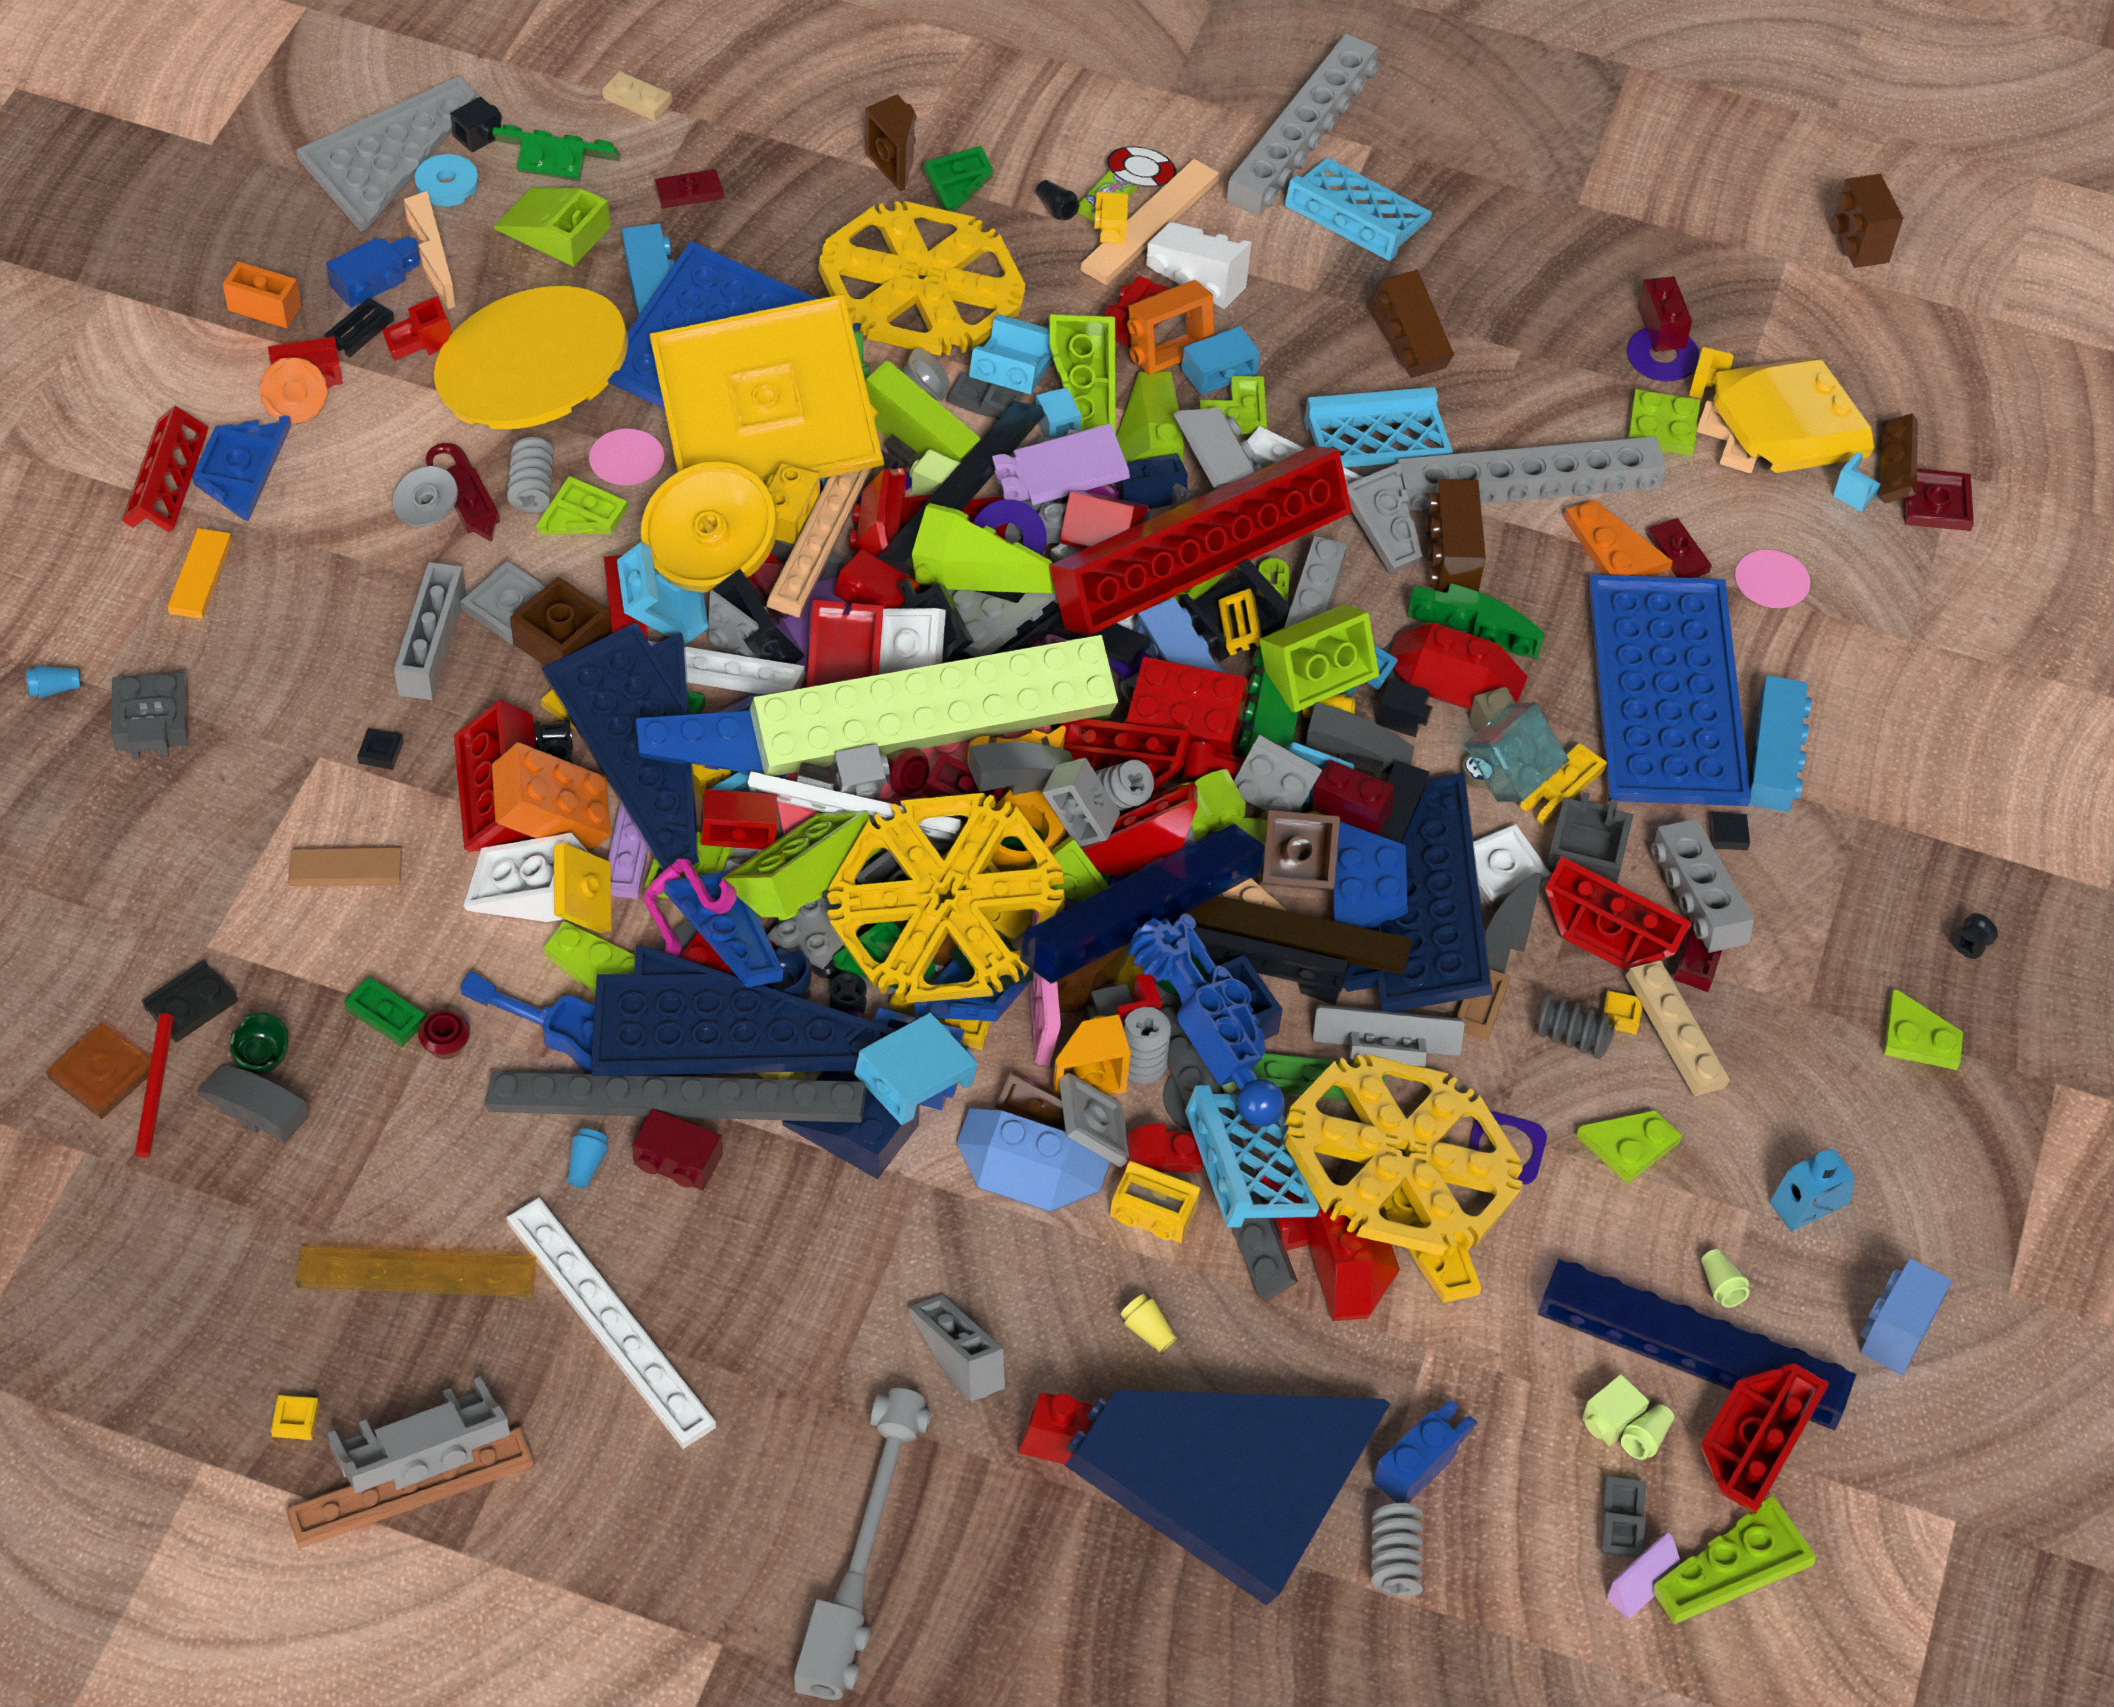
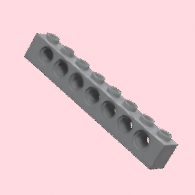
(1302, 125)
(1540, 471)

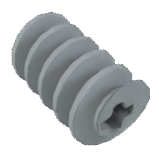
(530, 475)
(1127, 783)
(1148, 1041)
(1396, 1550)

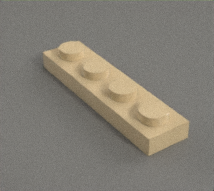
(1677, 1028)

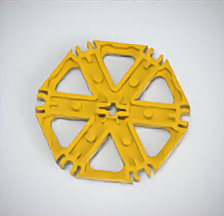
(934, 294)
(930, 876)
(1420, 1174)

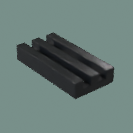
(363, 329)

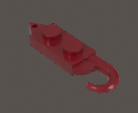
(473, 500)

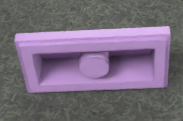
(1636, 1583)

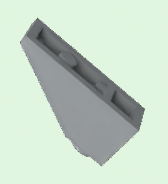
(961, 1347)

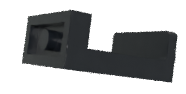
(1206, 615)
(773, 638)

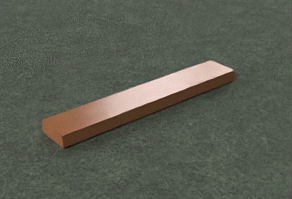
(346, 1511)

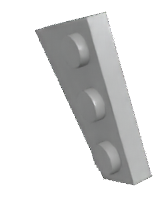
(1384, 515)

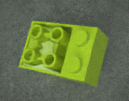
(557, 221)

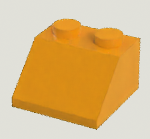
(1096, 1055)

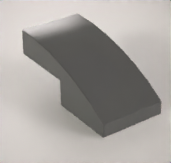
(982, 398)
(1623, 1517)

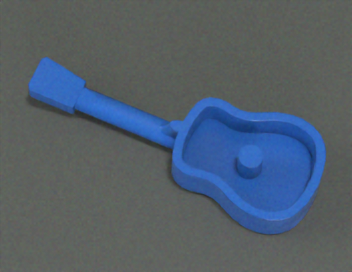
(565, 1025)

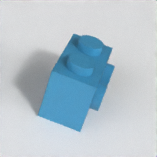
(1217, 358)

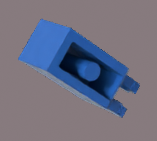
(372, 269)
(1421, 1454)

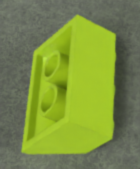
(1321, 656)

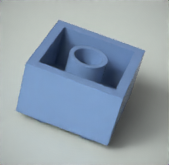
(1903, 1315)

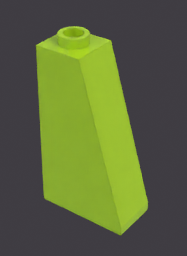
(916, 416)

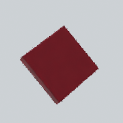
(1941, 501)

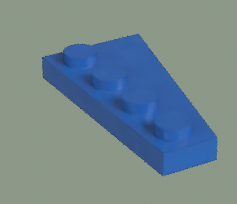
(705, 739)
(733, 935)

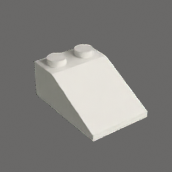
(517, 879)

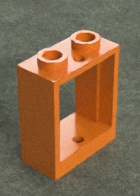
(1143, 315)

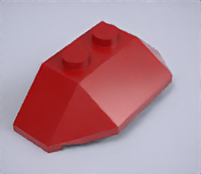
(879, 512)
(1454, 664)
(1115, 742)
(1146, 832)
(1611, 918)
(1349, 1267)
(1760, 1431)

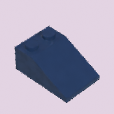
(865, 1144)

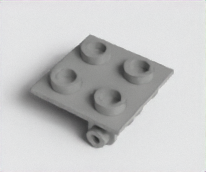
(729, 627)
(809, 932)

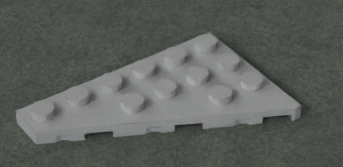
(379, 155)

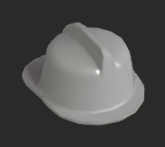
(927, 373)

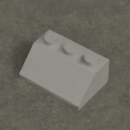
(1217, 445)

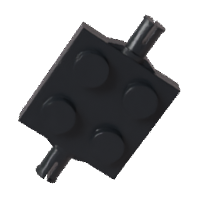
(955, 631)

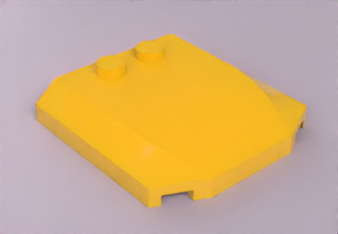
(1792, 414)

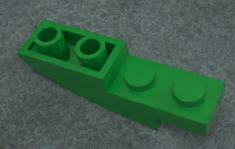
(1478, 614)

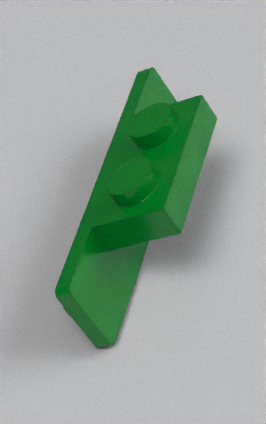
(553, 155)

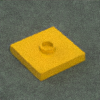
(582, 888)

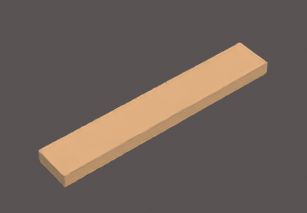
(1149, 220)

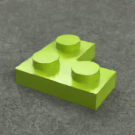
(1246, 403)

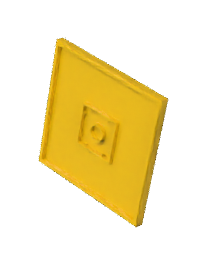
(769, 391)

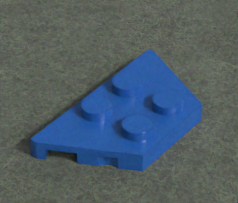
(240, 462)
(1369, 878)
(976, 1008)

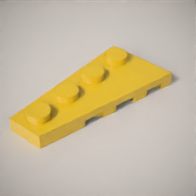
(1449, 1275)

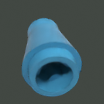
(50, 680)
(586, 1155)

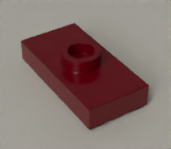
(688, 188)
(1680, 547)
(1697, 964)

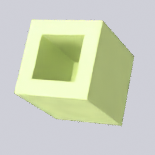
(931, 472)
(1613, 1410)

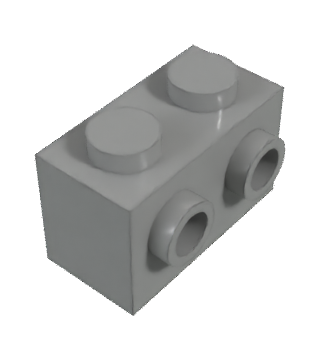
(860, 771)

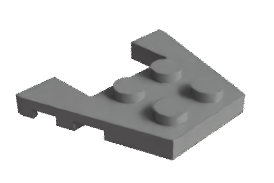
(995, 620)

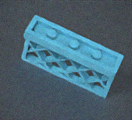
(1352, 219)
(1375, 411)
(1223, 1158)

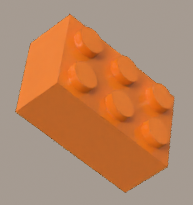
(549, 796)

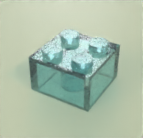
(1516, 752)

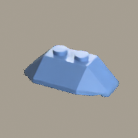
(1028, 1160)

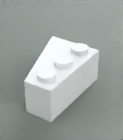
(1188, 254)

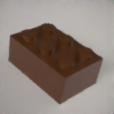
(1456, 535)

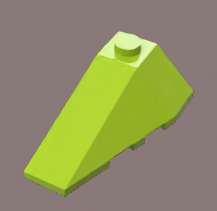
(1086, 364)
(1149, 421)
(973, 558)

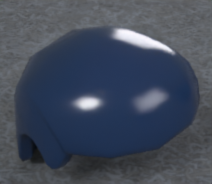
(796, 972)

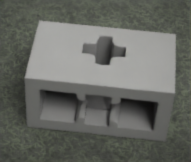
(1081, 802)

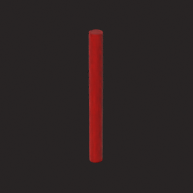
(154, 1085)

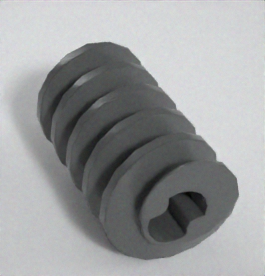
(1575, 1026)

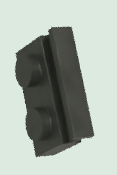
(191, 999)

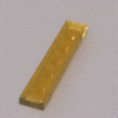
(416, 1272)

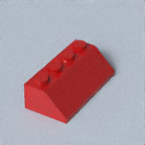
(476, 750)

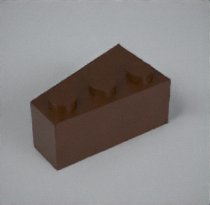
(1411, 324)

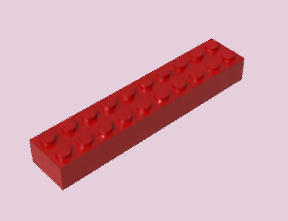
(1200, 539)

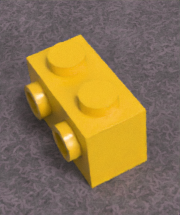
(795, 496)

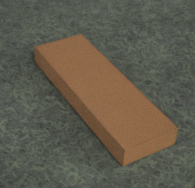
(345, 867)

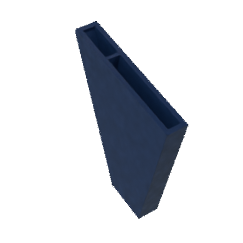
(1227, 1472)

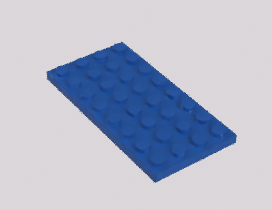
(1668, 691)

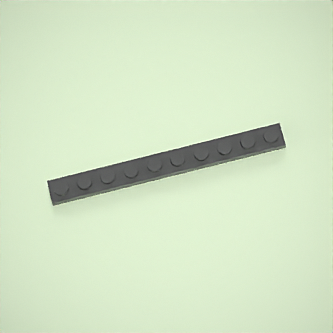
(677, 1097)
(1257, 1236)

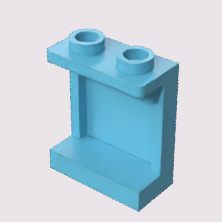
(1013, 356)
(655, 600)
(914, 1066)

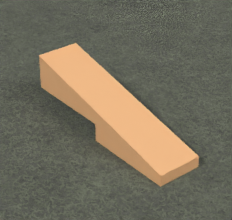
(432, 256)

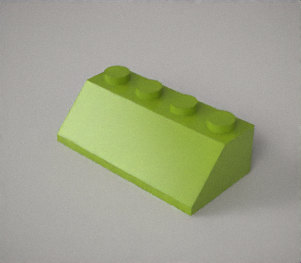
(798, 864)

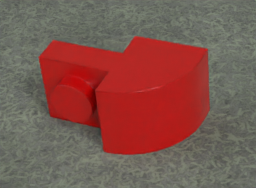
(424, 329)
(1163, 1149)

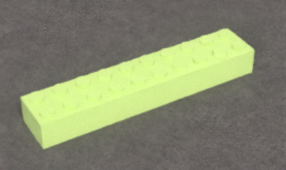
(935, 704)

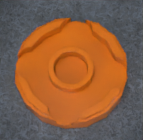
(293, 389)

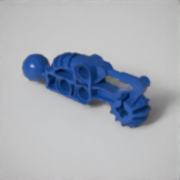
(1212, 1013)

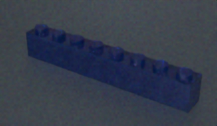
(1158, 892)
(1681, 1335)

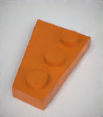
(1613, 544)

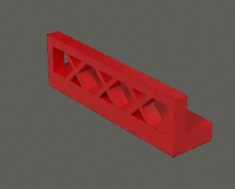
(154, 468)

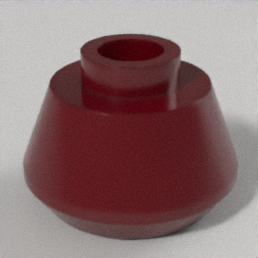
(908, 771)
(444, 1034)

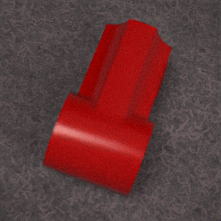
(1203, 759)

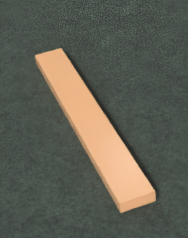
(816, 542)

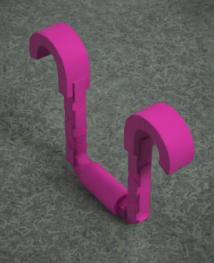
(672, 872)

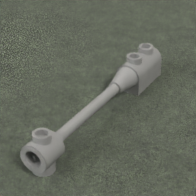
(838, 1627)

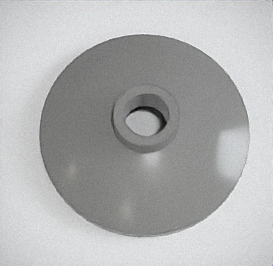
(420, 487)

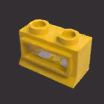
(1155, 1202)

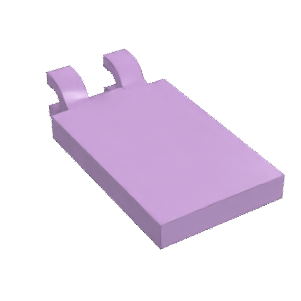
(1062, 466)

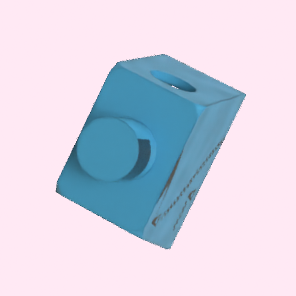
(1813, 1189)

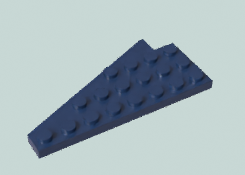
(603, 695)
(1443, 909)
(705, 1021)

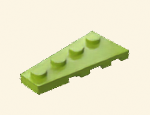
(586, 955)
(1743, 1560)

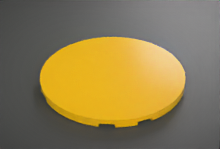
(531, 357)

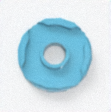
(442, 167)

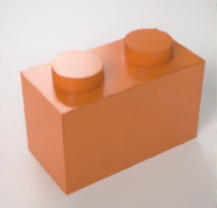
(262, 294)

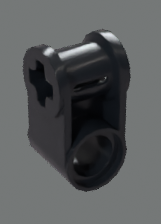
(555, 739)

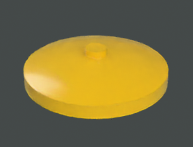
(709, 525)

